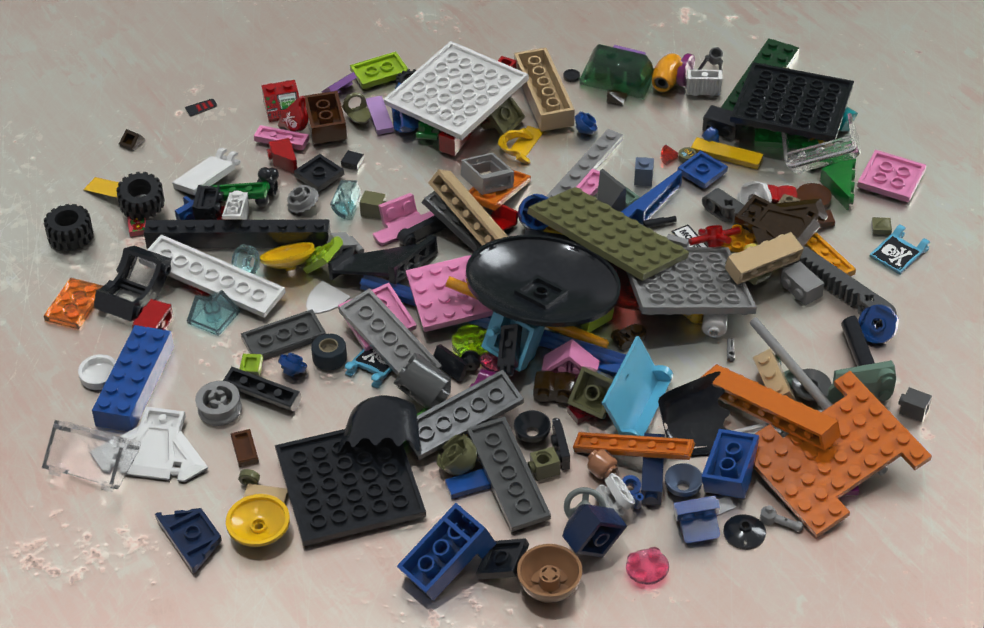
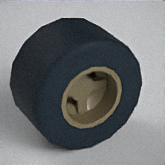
(329, 351)

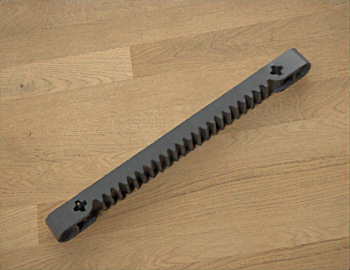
(726, 208)

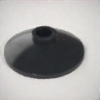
(744, 531)

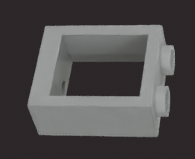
(500, 178)

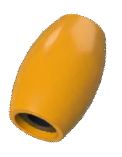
(665, 72)

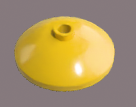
(288, 255)
(257, 520)

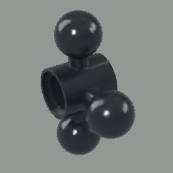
(268, 175)

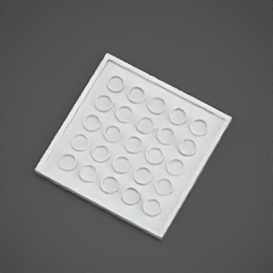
(456, 90)

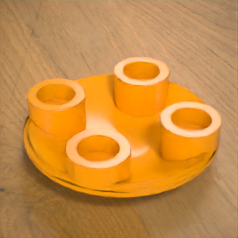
(741, 240)

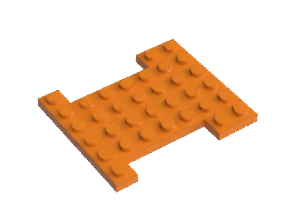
(816, 478)

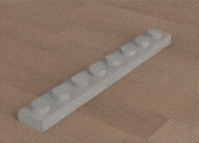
(591, 160)

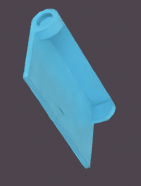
(636, 391)

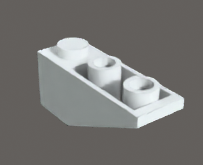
(236, 206)

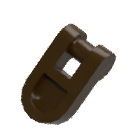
(627, 335)

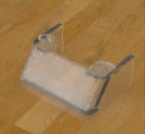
(824, 153)

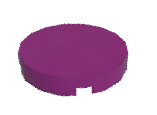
(688, 63)

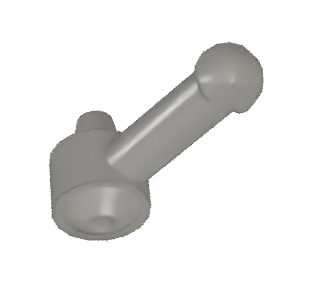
(769, 516)

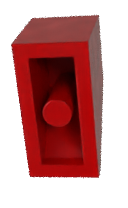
(282, 155)

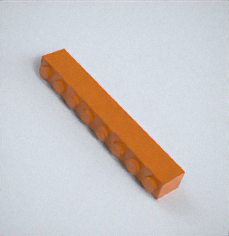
(776, 408)

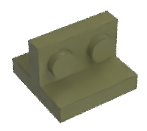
(504, 118)

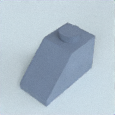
(643, 171)

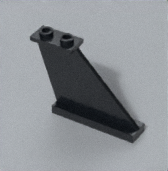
(385, 262)

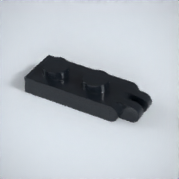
(509, 348)
(559, 441)

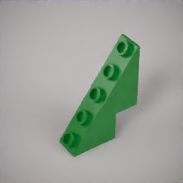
(838, 179)

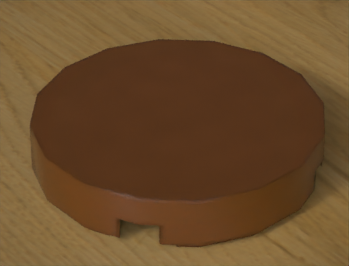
(815, 191)

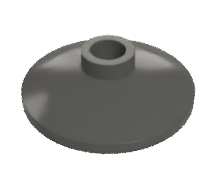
(819, 379)

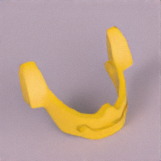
(511, 134)

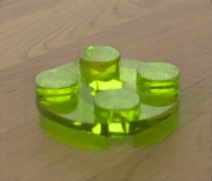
(465, 333)

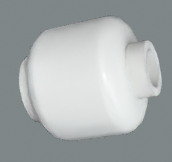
(714, 323)

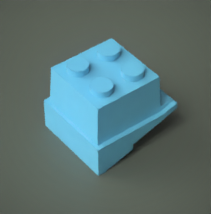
(529, 344)

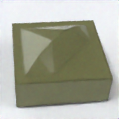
(881, 226)

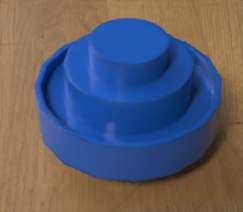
(585, 123)
(292, 364)

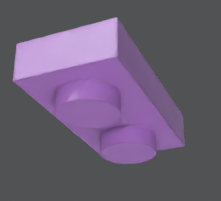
(344, 82)

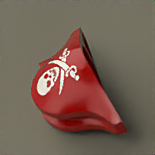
(295, 116)

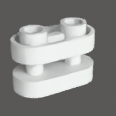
(616, 494)

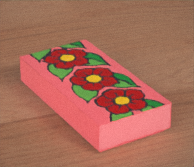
(136, 227)

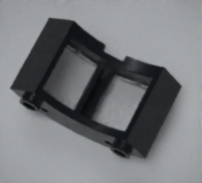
(137, 282)

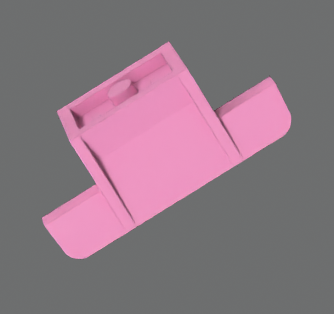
(397, 215)

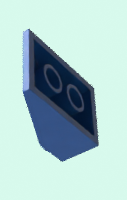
(730, 463)

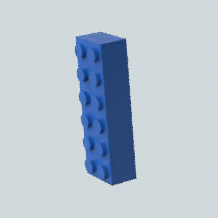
(133, 378)

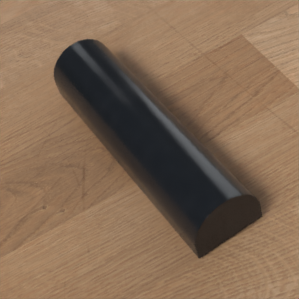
(857, 341)
(264, 389)

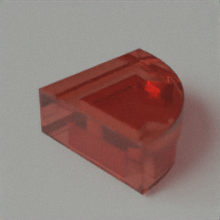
(668, 155)

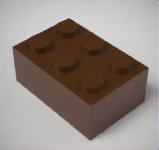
(325, 117)

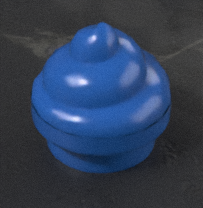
(711, 134)

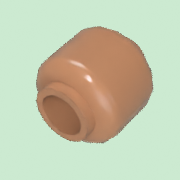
(602, 464)

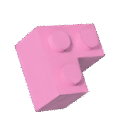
(569, 358)

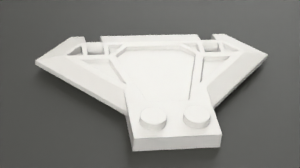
(164, 447)

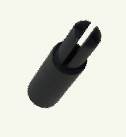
(659, 221)

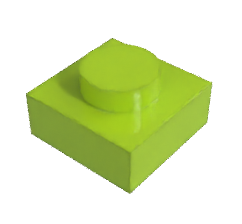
(252, 363)

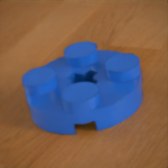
(889, 321)

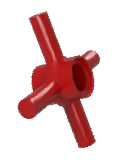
(714, 236)

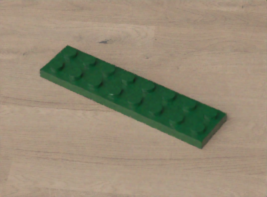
(772, 53)

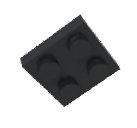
(319, 172)
(502, 559)

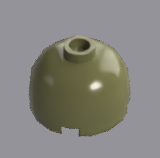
(459, 455)

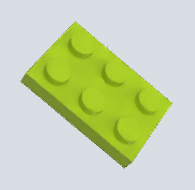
(378, 70)

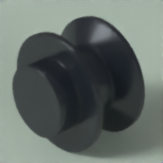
(472, 358)

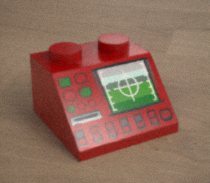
(278, 98)

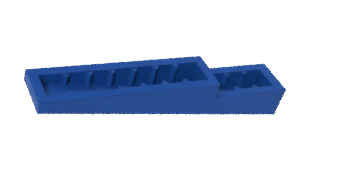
(650, 202)

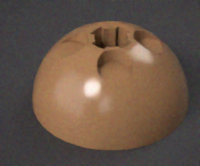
(549, 572)

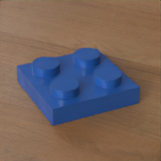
(703, 169)

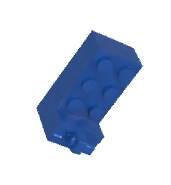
(446, 551)

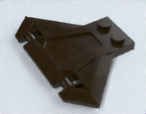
(772, 220)

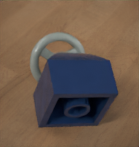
(591, 527)

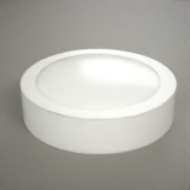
(95, 371)

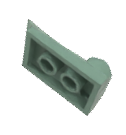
(877, 377)

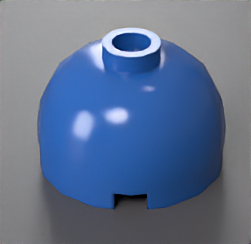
(527, 220)

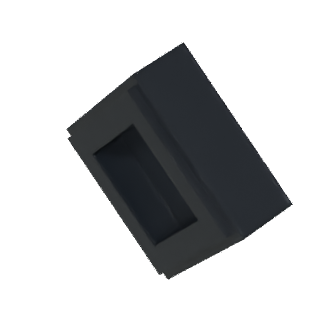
(352, 159)

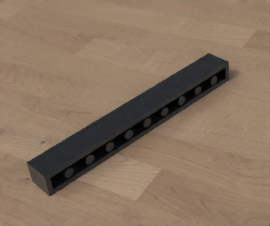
(233, 233)

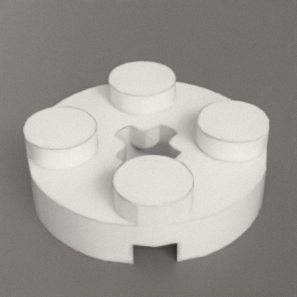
(754, 188)

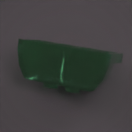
(618, 70)

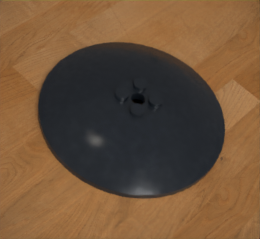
(542, 280)

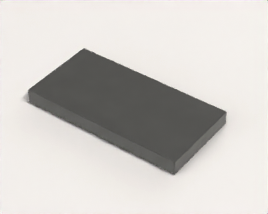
(283, 335)

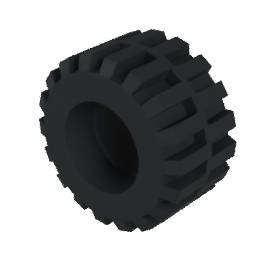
(137, 185)
(68, 227)

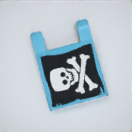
(898, 253)
(372, 362)

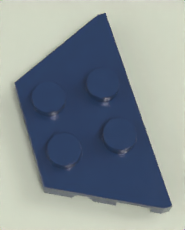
(191, 535)

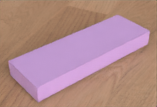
(379, 115)

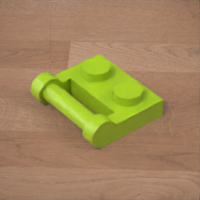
(322, 254)

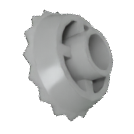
(302, 198)

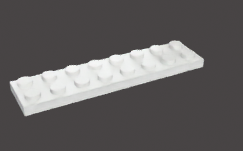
(215, 275)

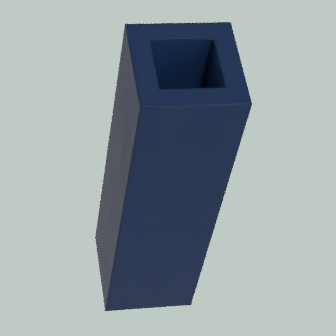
(652, 477)

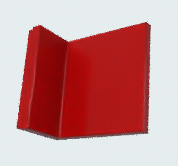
(505, 217)

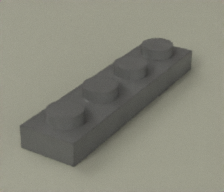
(447, 216)

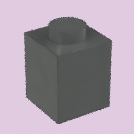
(914, 404)

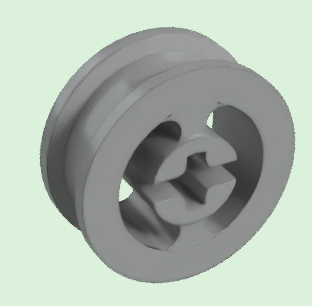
(217, 394)

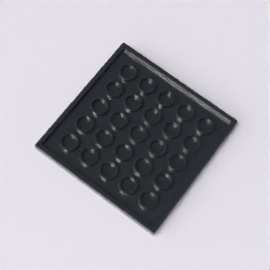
(792, 102)
(347, 490)

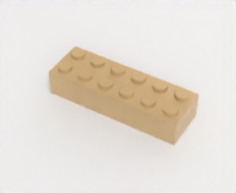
(545, 90)

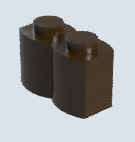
(553, 386)

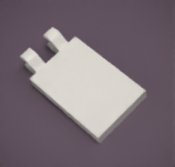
(207, 172)

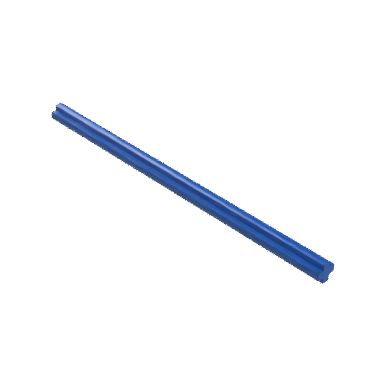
(549, 339)

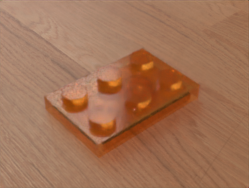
(72, 303)

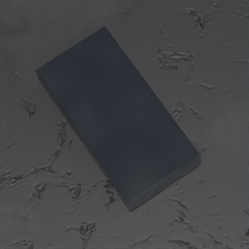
(451, 363)

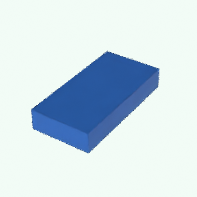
(467, 483)

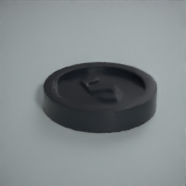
(571, 75)

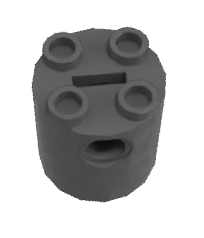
(423, 382)

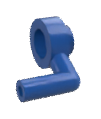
(633, 481)

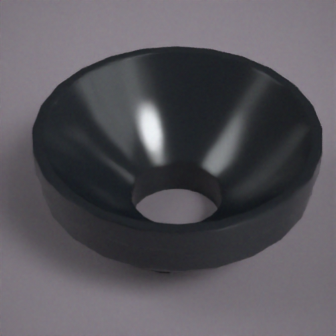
(534, 421)

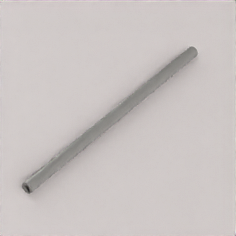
(794, 368)

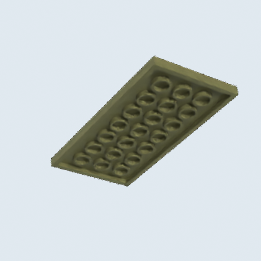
(608, 233)

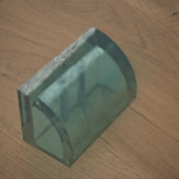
(346, 199)

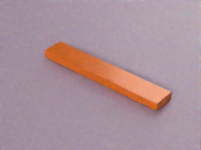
(635, 445)

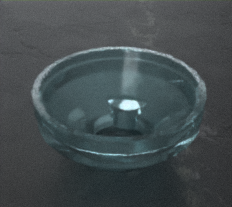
(242, 257)

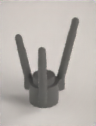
(714, 57)

